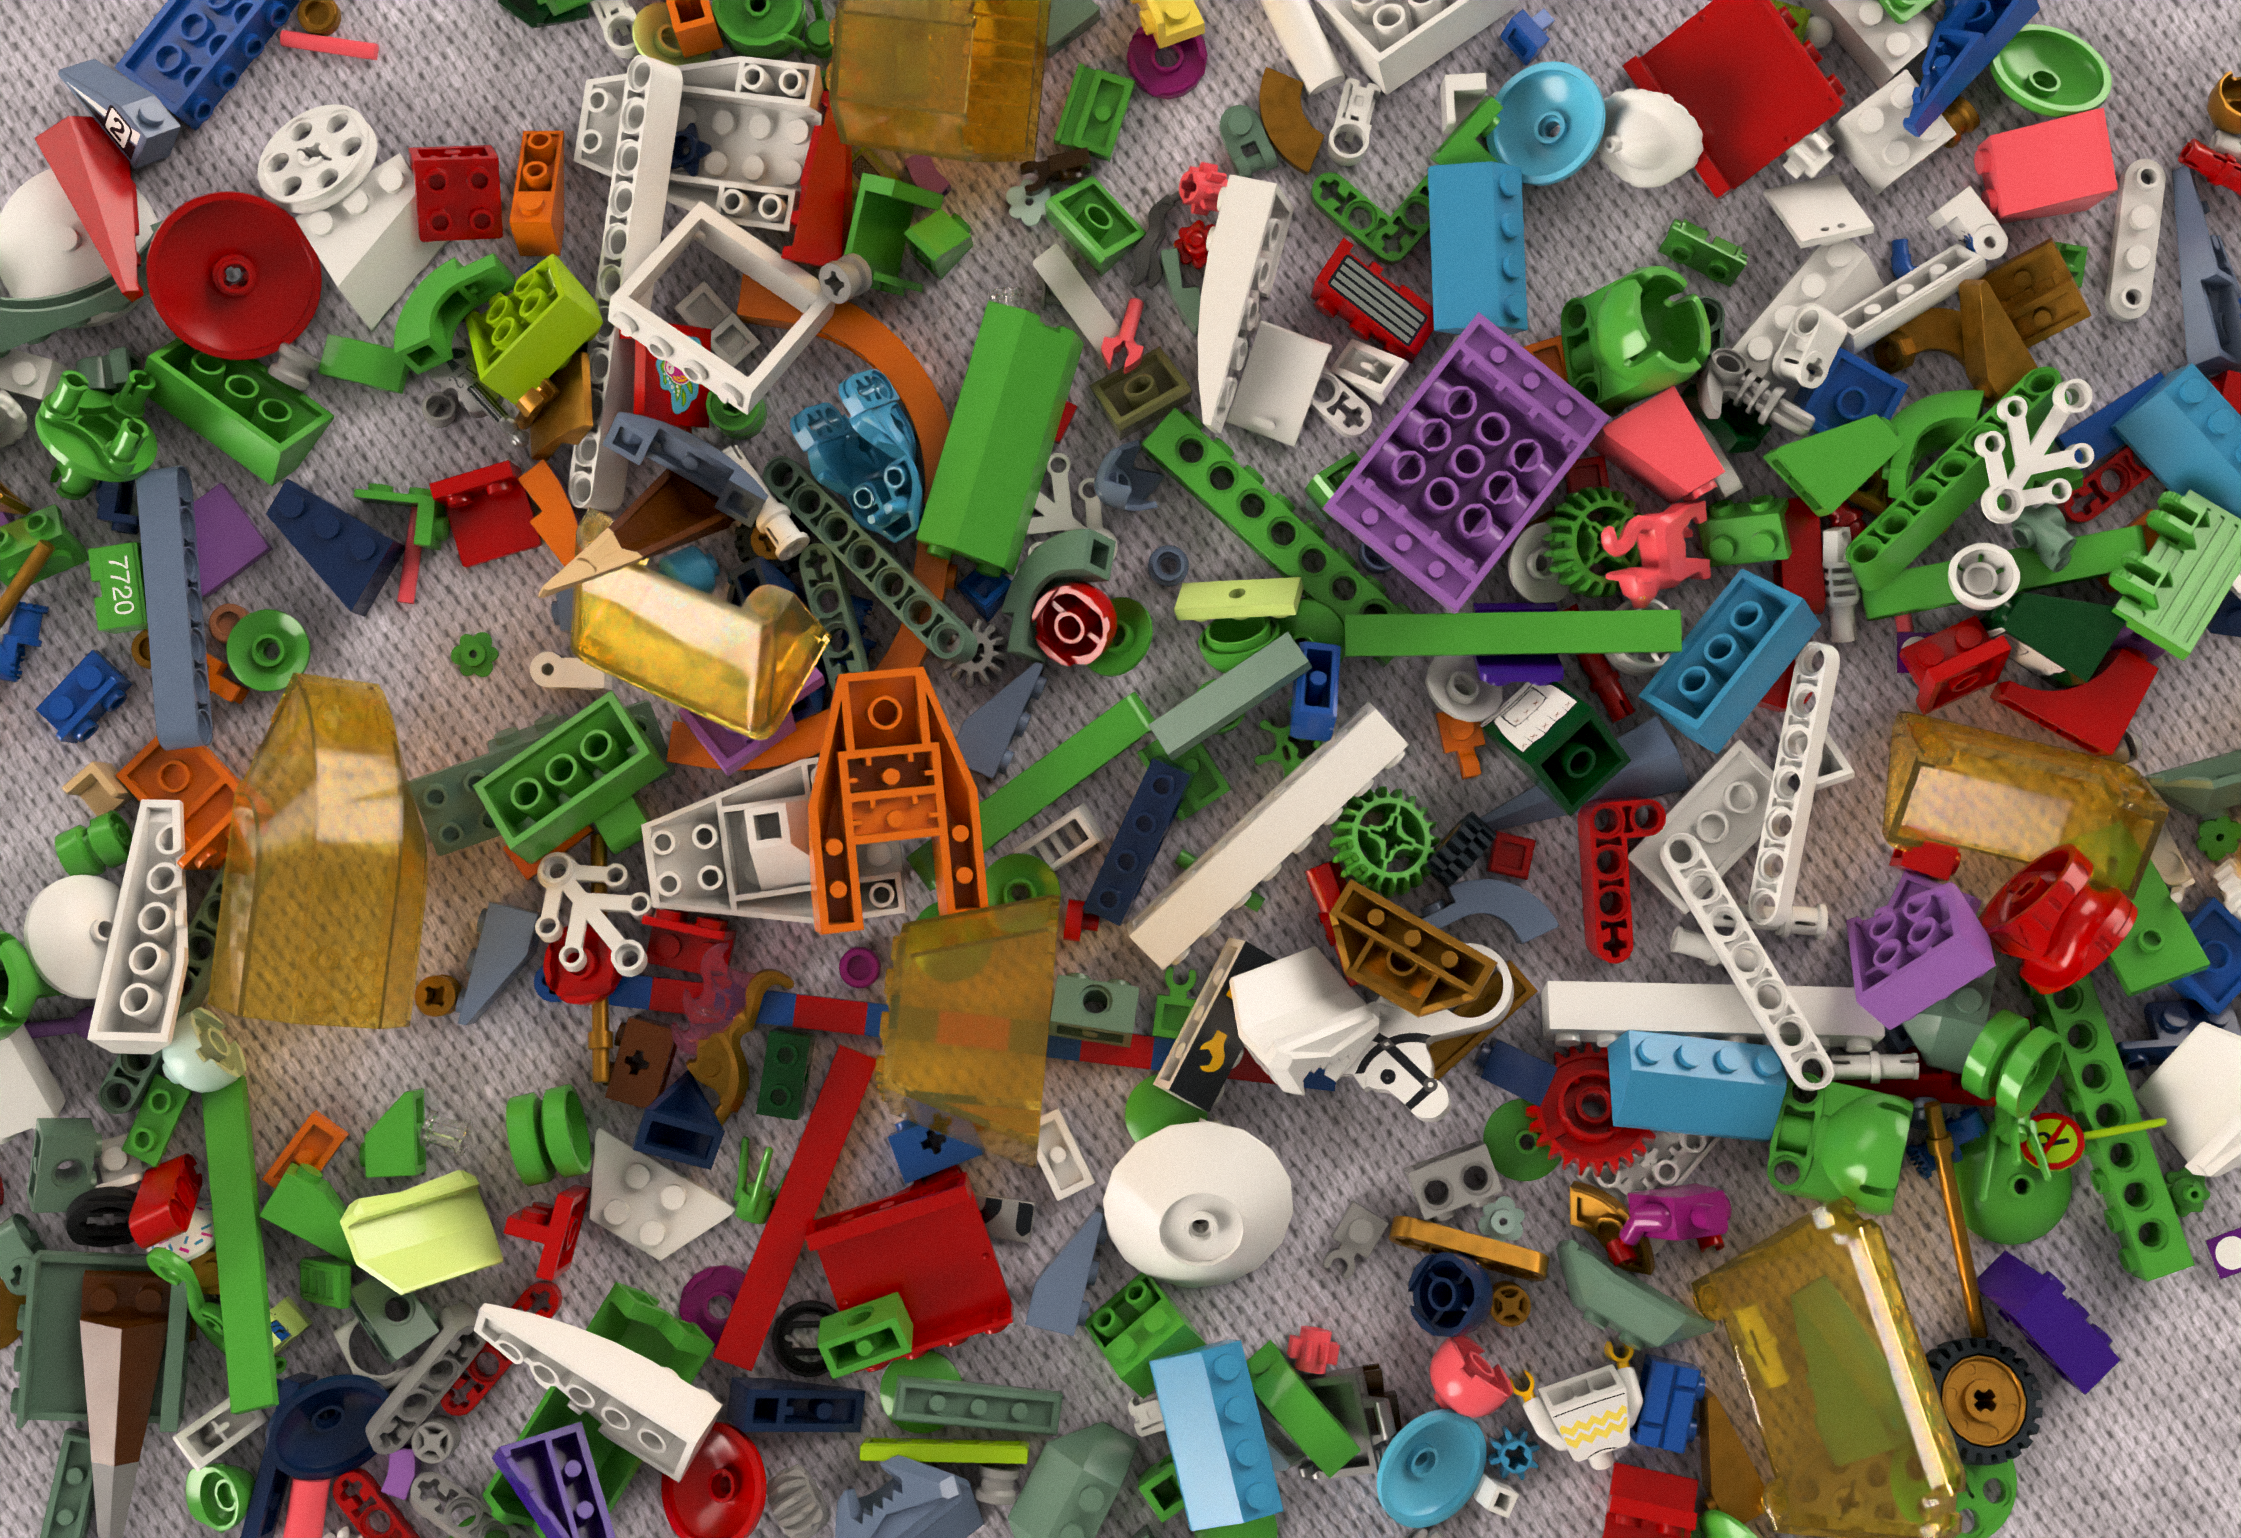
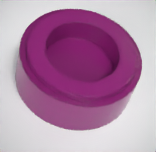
(860, 967)

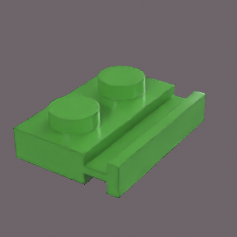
(1094, 111)
(1207, 783)

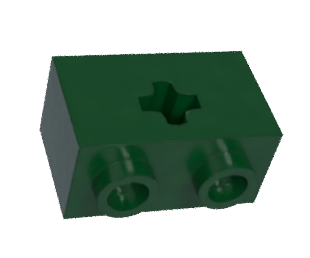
(786, 1074)

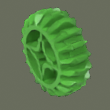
(1578, 545)
(1354, 837)

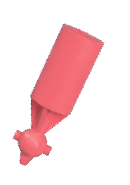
(306, 1508)

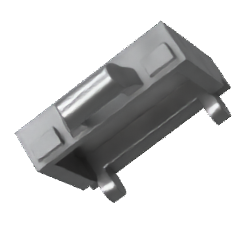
(1348, 1399)

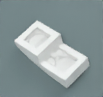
(729, 336)

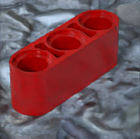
(1803, 570)
(165, 1201)

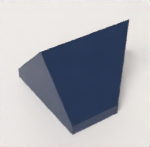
(680, 1126)

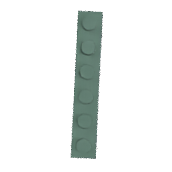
(37, 317)

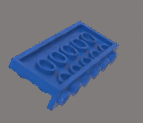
(200, 50)

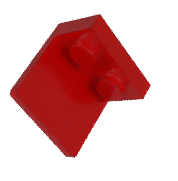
(457, 192)
(488, 513)
(683, 942)

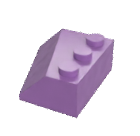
(1916, 954)

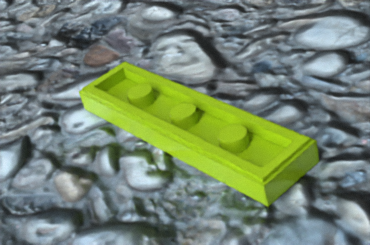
(946, 1450)

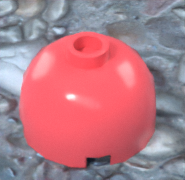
(1466, 1379)

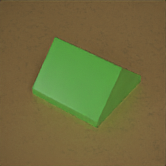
(1094, 223)

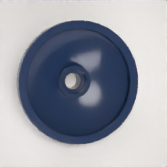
(324, 1426)

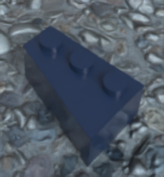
(337, 545)

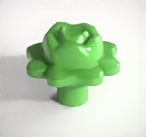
(2186, 1191)

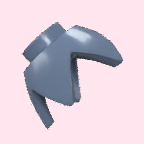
(1122, 484)

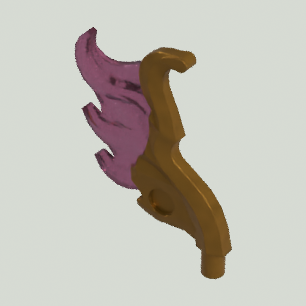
(719, 1021)

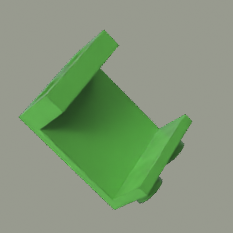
(879, 225)

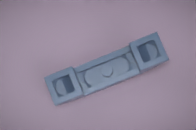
(691, 458)

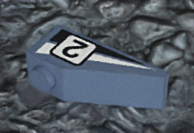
(124, 110)

